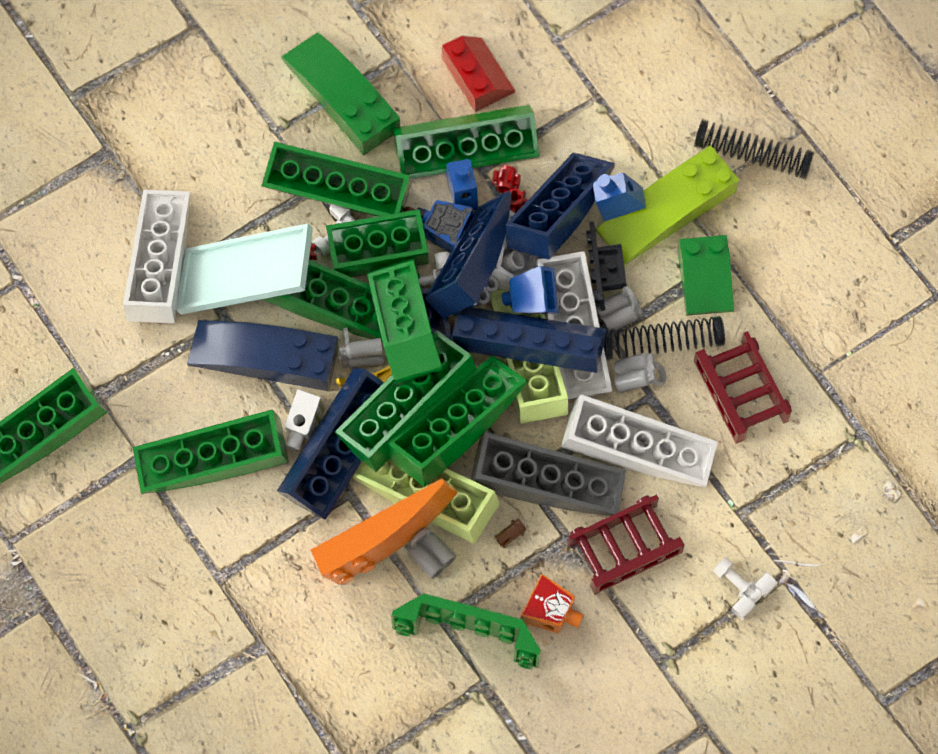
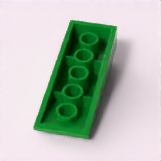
(343, 92)
(333, 301)
(455, 421)
(47, 422)
(212, 453)

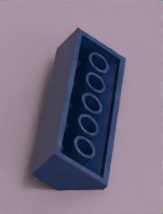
(529, 339)
(326, 461)

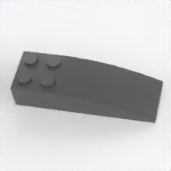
(547, 476)

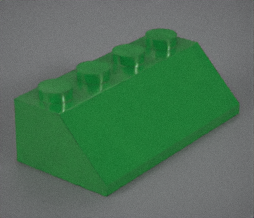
(377, 242)

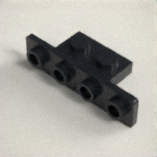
(608, 264)

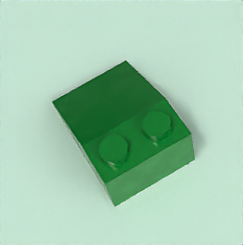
(706, 275)

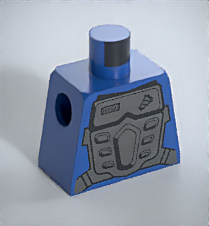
(445, 223)

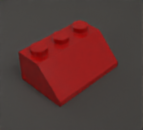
(476, 71)

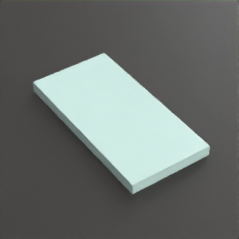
(244, 269)

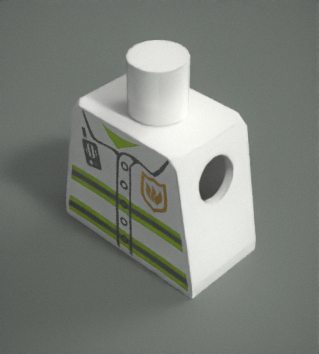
(307, 410)

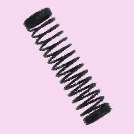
(805, 164)
(718, 332)

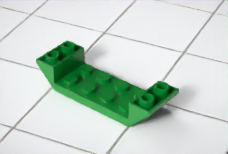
(404, 320)
(460, 616)

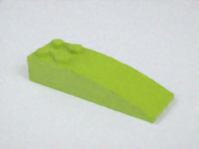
(672, 203)

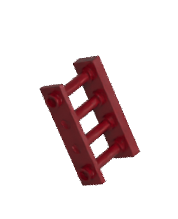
(728, 405)
(624, 568)

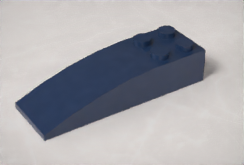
(556, 207)
(472, 259)
(265, 352)

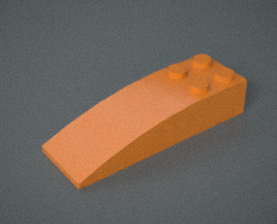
(382, 534)

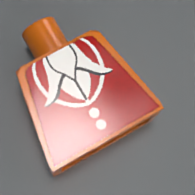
(550, 607)

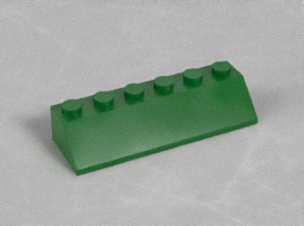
(481, 137)
(336, 181)
(400, 403)

